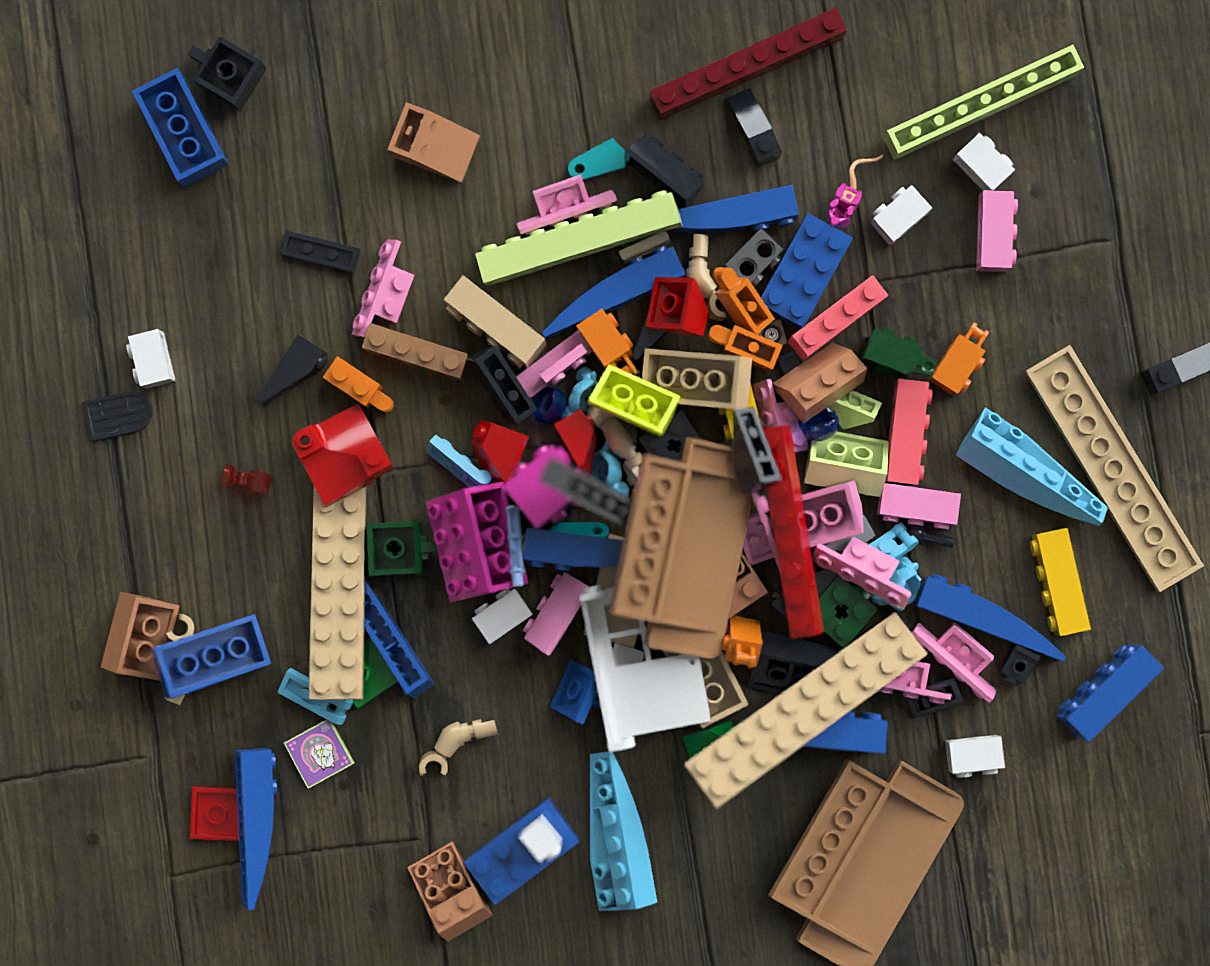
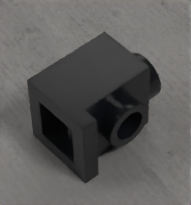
(1018, 654)

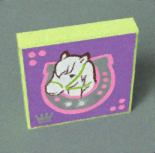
(319, 753)

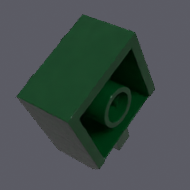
(895, 355)
(409, 537)
(857, 610)

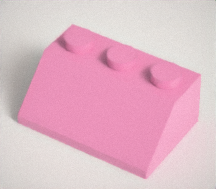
(833, 513)
(555, 613)

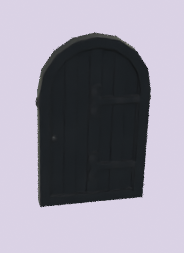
(117, 414)

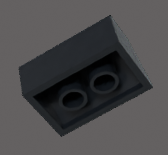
(664, 170)
(786, 662)

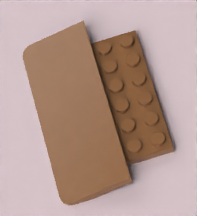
(683, 549)
(865, 859)

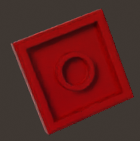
(214, 813)

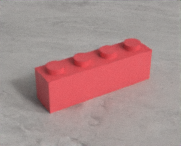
(837, 318)
(907, 432)

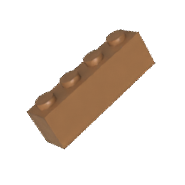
(415, 352)

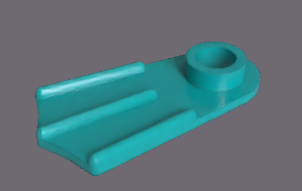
(599, 160)
(582, 528)

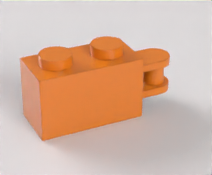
(741, 301)
(606, 342)
(746, 344)
(960, 361)
(358, 385)
(742, 641)

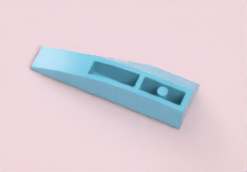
(1026, 469)
(617, 840)

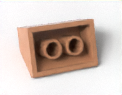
(820, 381)
(135, 629)

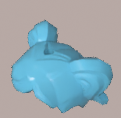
(584, 388)
(607, 462)
(905, 577)

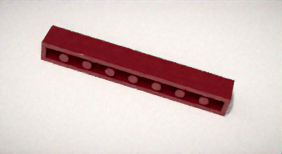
(748, 64)

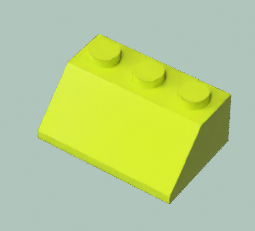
(634, 400)

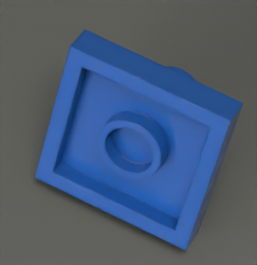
(576, 692)

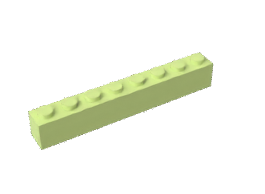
(983, 102)
(578, 239)

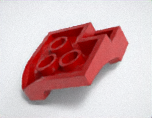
(341, 454)

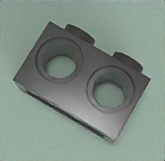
(749, 255)

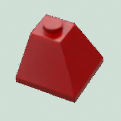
(677, 307)
(579, 438)
(498, 449)

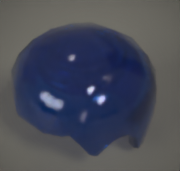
(549, 404)
(820, 426)

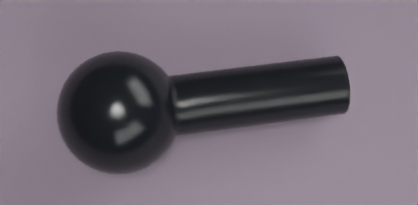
(921, 535)

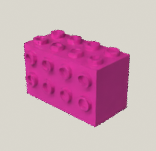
(535, 498)
(473, 541)

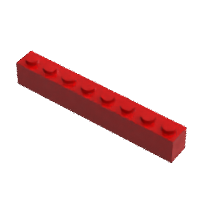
(792, 538)

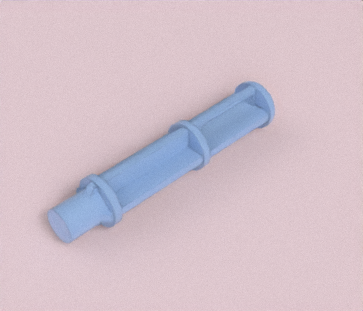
(515, 544)

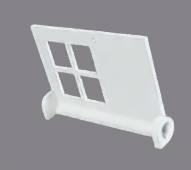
(640, 694)

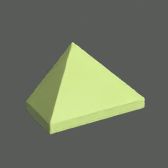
(855, 409)

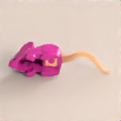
(846, 198)

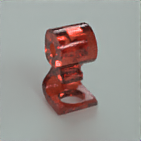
(254, 480)

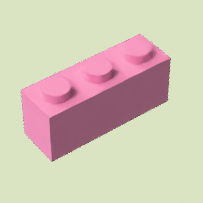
(996, 231)
(919, 505)

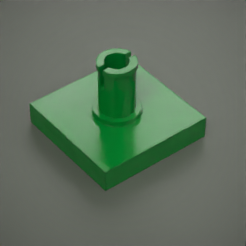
(376, 675)

